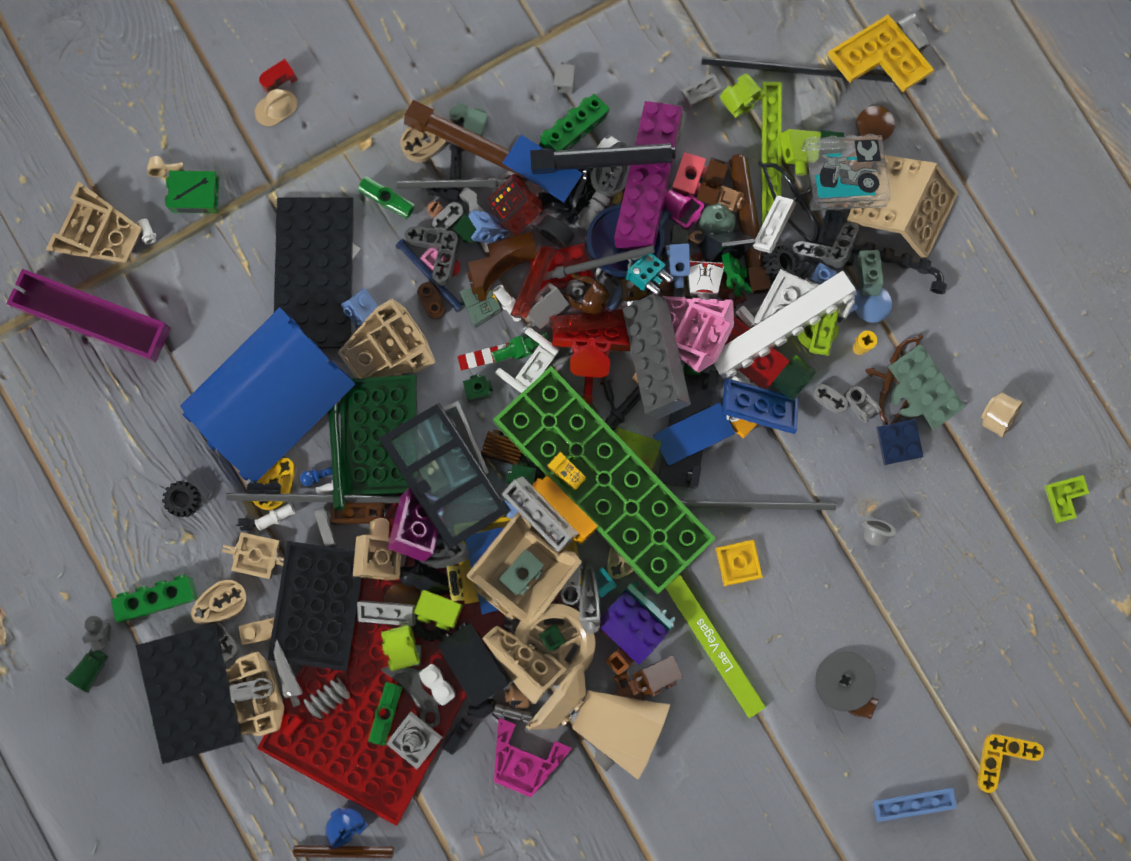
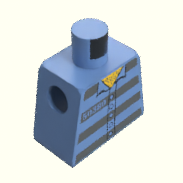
(677, 255)

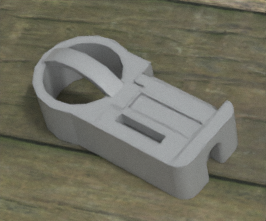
(325, 526)
(572, 583)
(248, 690)

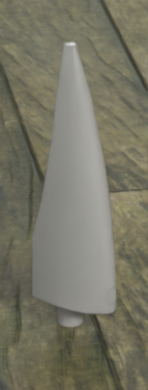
(589, 601)

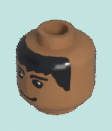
(516, 697)

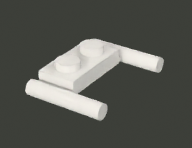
(534, 366)

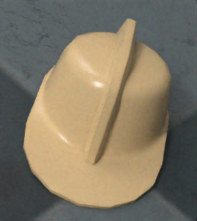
(275, 107)

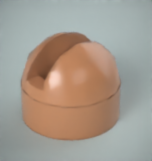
(438, 209)

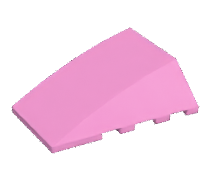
(700, 328)

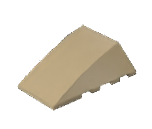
(95, 229)
(621, 728)

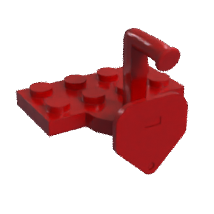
(591, 352)

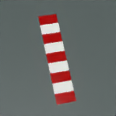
(478, 357)

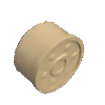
(1001, 414)

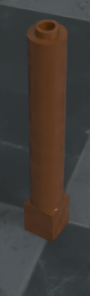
(423, 119)
(748, 224)

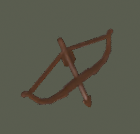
(889, 377)

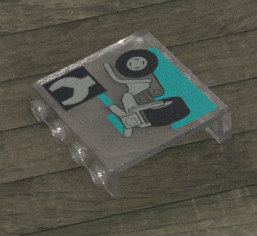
(847, 172)

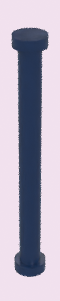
(426, 271)

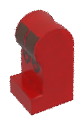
(276, 76)

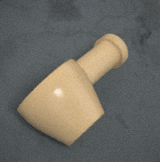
(157, 168)

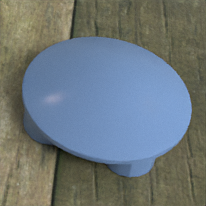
(873, 308)

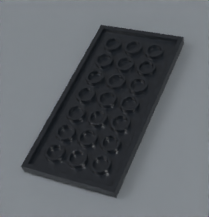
(315, 265)

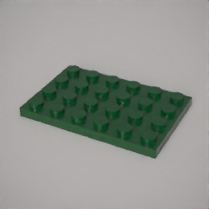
(367, 413)

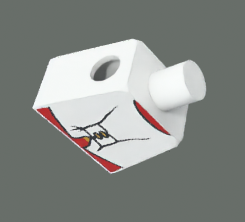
(704, 279)

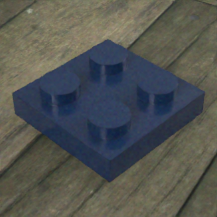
(899, 441)

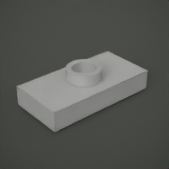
(702, 90)

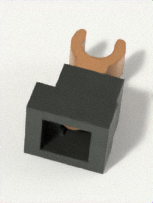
(681, 236)

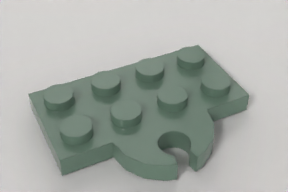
(923, 388)

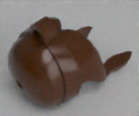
(596, 298)

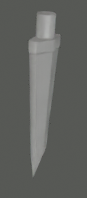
(288, 681)

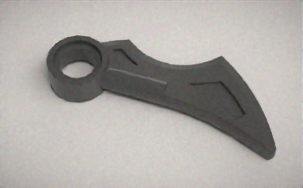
(411, 682)

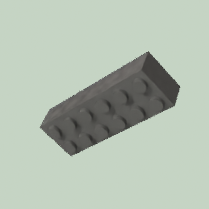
(656, 356)

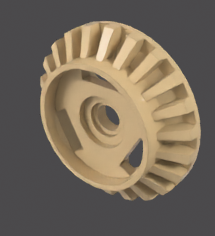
(570, 630)

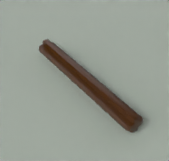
(343, 851)

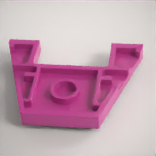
(519, 768)

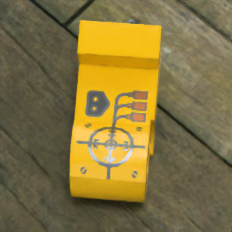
(566, 471)

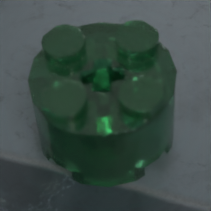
(794, 377)

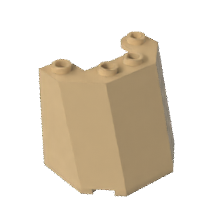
(500, 556)

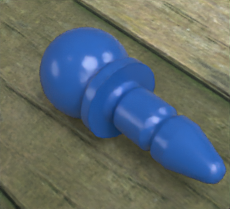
(309, 477)

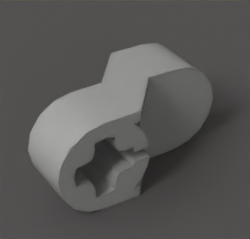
(470, 199)
(601, 758)

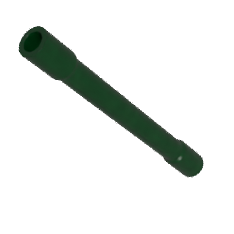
(338, 492)

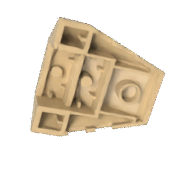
(387, 344)
(262, 714)

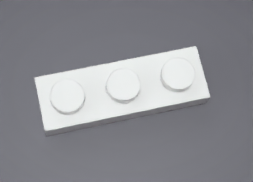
(774, 224)

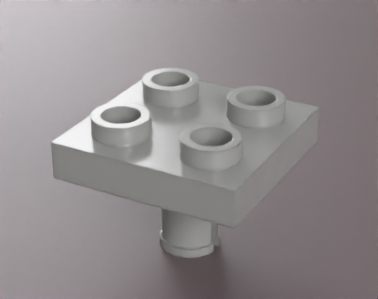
(414, 740)

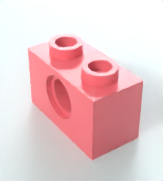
(693, 165)

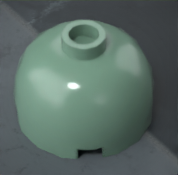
(716, 219)

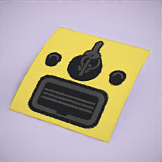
(455, 583)

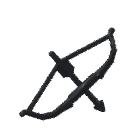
(798, 197)

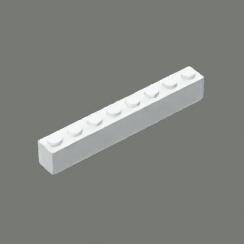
(784, 324)

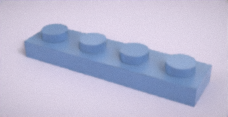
(914, 804)

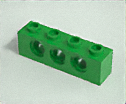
(185, 594)

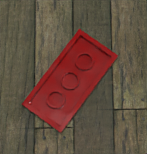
(764, 369)

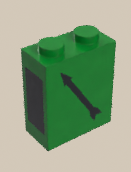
(192, 192)

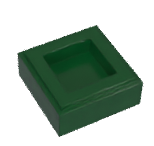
(552, 637)

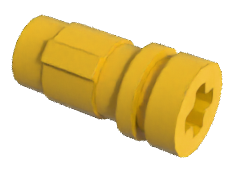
(864, 342)

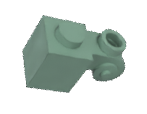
(474, 120)

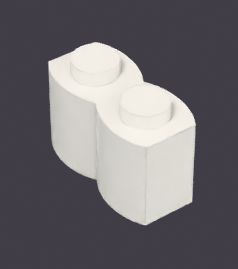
(434, 679)

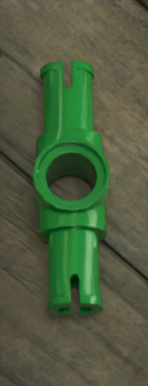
(517, 348)

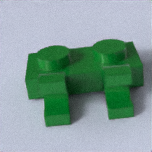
(736, 274)

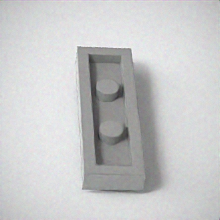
(386, 613)

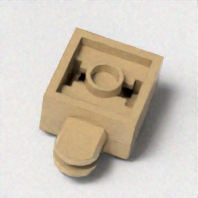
(384, 562)

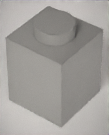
(564, 77)

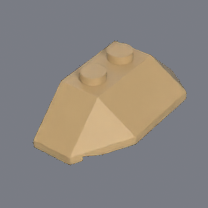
(562, 702)

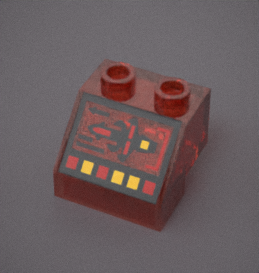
(515, 204)

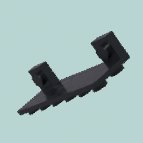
(700, 392)

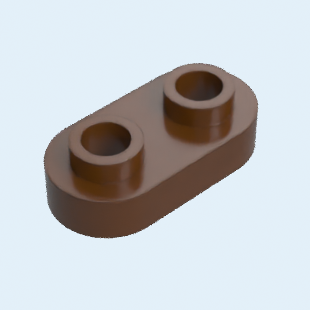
(430, 300)

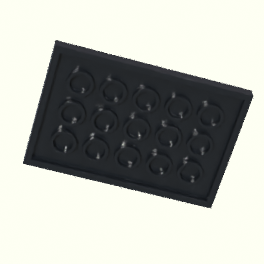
(316, 606)
(189, 693)

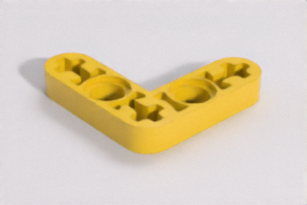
(997, 754)

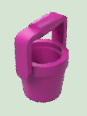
(679, 205)

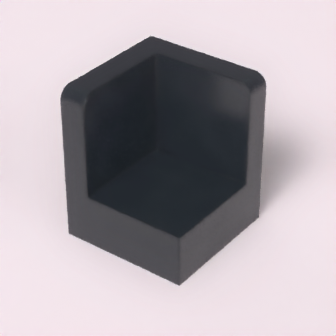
(551, 204)

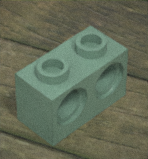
(869, 273)

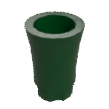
(87, 670)

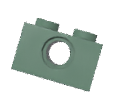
(530, 564)

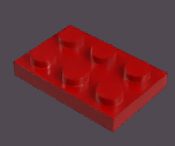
(566, 257)

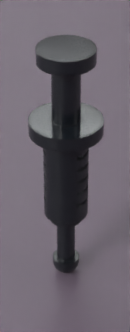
(608, 390)

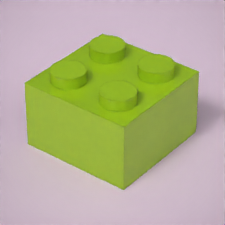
(438, 609)

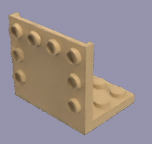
(917, 204)

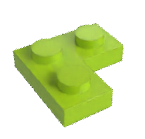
(1060, 497)

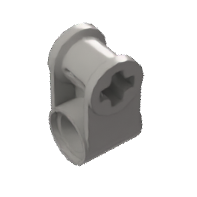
(863, 404)

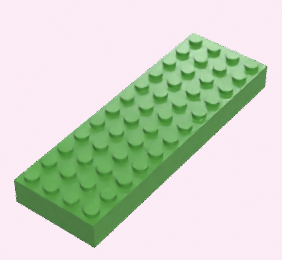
(620, 492)

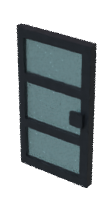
(444, 475)

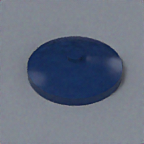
(602, 242)

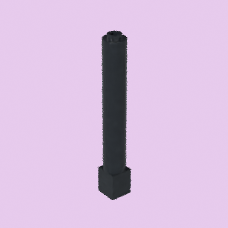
(550, 161)

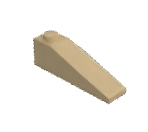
(527, 667)

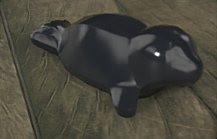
(580, 196)
(425, 578)

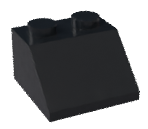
(716, 245)

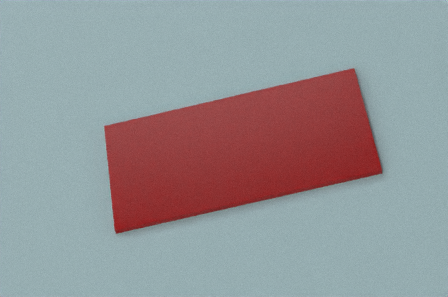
(337, 746)

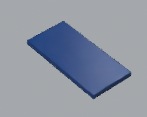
(557, 184)
(694, 434)

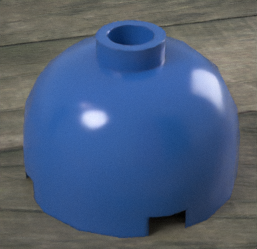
(344, 825)

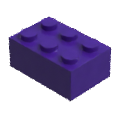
(632, 628)

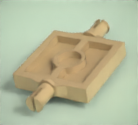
(255, 555)

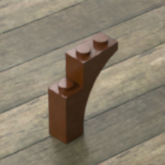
(500, 258)

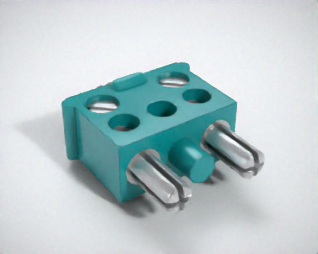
(646, 272)

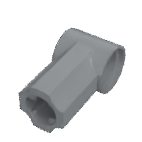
(911, 27)

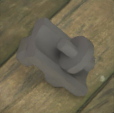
(96, 632)

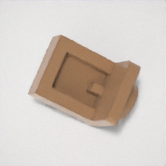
(730, 198)

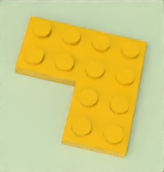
(882, 45)

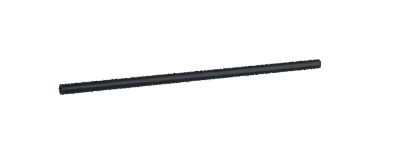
(794, 69)

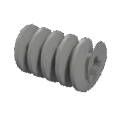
(328, 698)

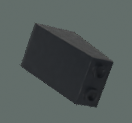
(472, 663)

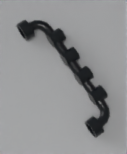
(904, 261)

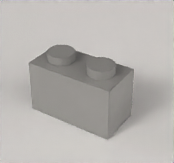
(546, 304)

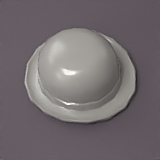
(877, 531)

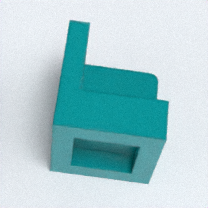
(604, 582)

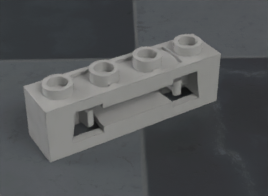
(540, 513)

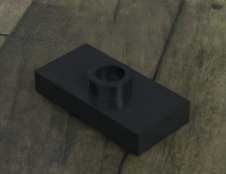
(830, 227)

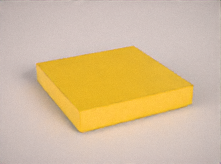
(738, 563)

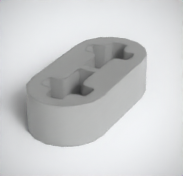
(445, 213)
(832, 394)

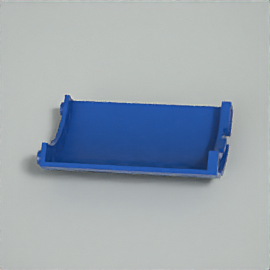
(266, 396)

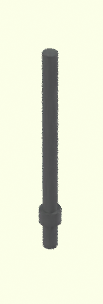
(491, 182)
(562, 271)

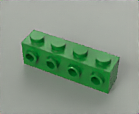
(575, 125)

